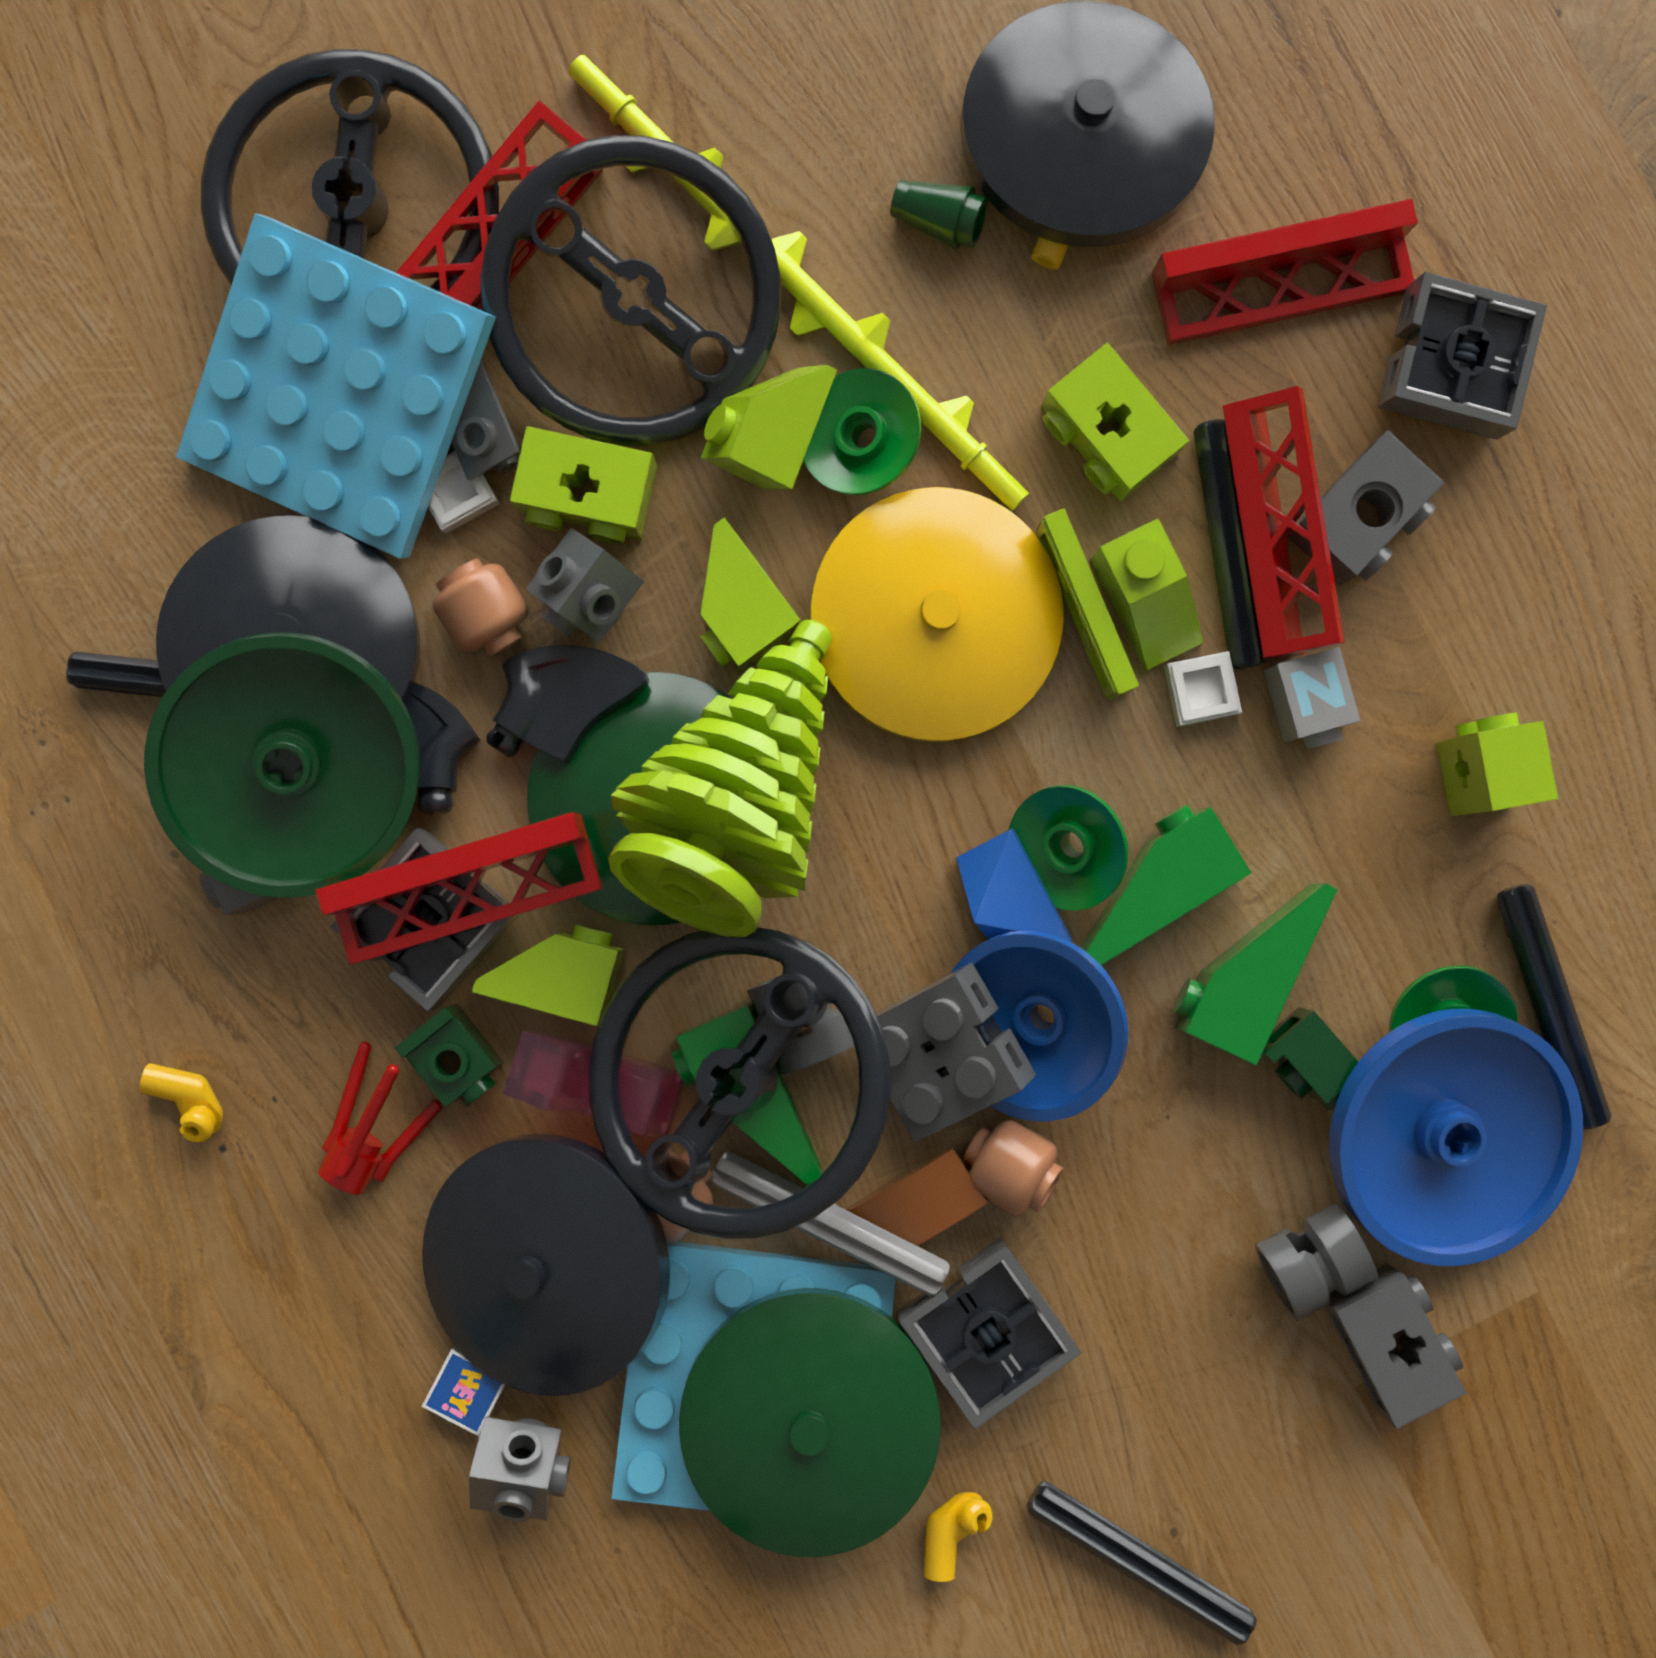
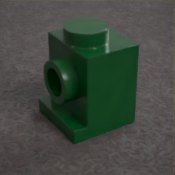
(456, 1032)
(1309, 1057)

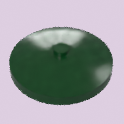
(602, 762)
(282, 764)
(809, 1422)

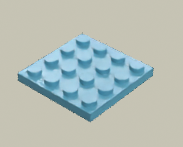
(334, 386)
(703, 1292)

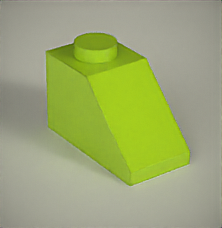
(768, 427)
(1149, 593)
(741, 603)
(559, 976)

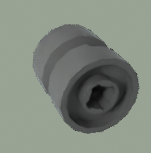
(811, 1046)
(1316, 1261)

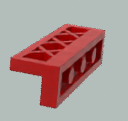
(1281, 249)
(468, 286)
(1267, 526)
(453, 864)

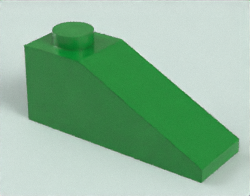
(1167, 879)
(1249, 983)
(778, 1123)

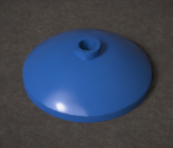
(1085, 1044)

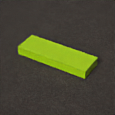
(1086, 606)

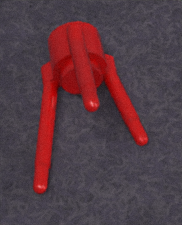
(354, 1152)

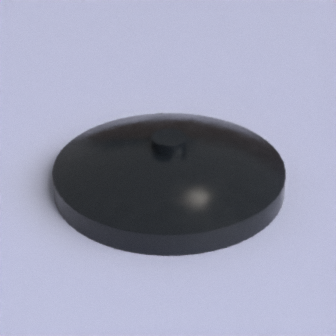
(1086, 123)
(293, 580)
(545, 1265)

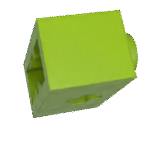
(1104, 391)
(557, 461)
(1496, 765)

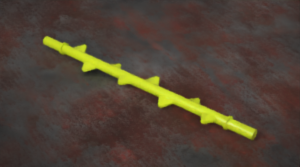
(813, 306)

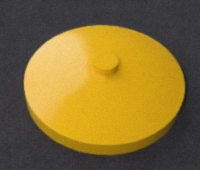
(938, 614)

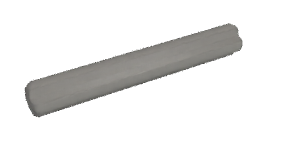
(836, 1226)

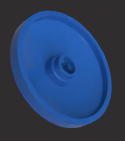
(1456, 1137)

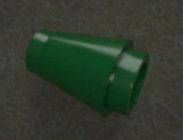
(941, 211)

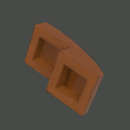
(923, 1200)

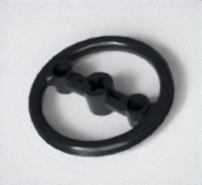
(351, 75)
(539, 195)
(717, 1107)

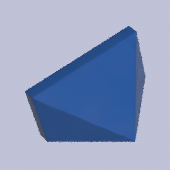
(1007, 890)

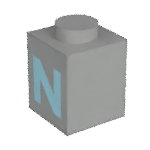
(1312, 698)

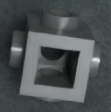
(583, 587)
(517, 1469)

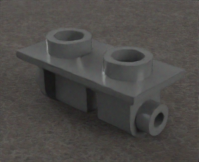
(483, 432)

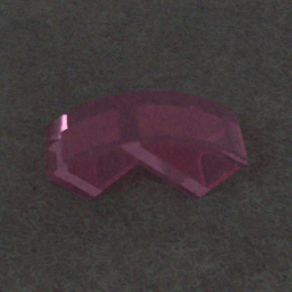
(554, 1077)

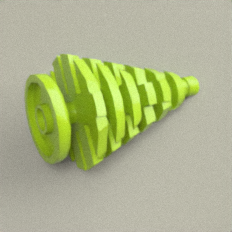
(730, 797)

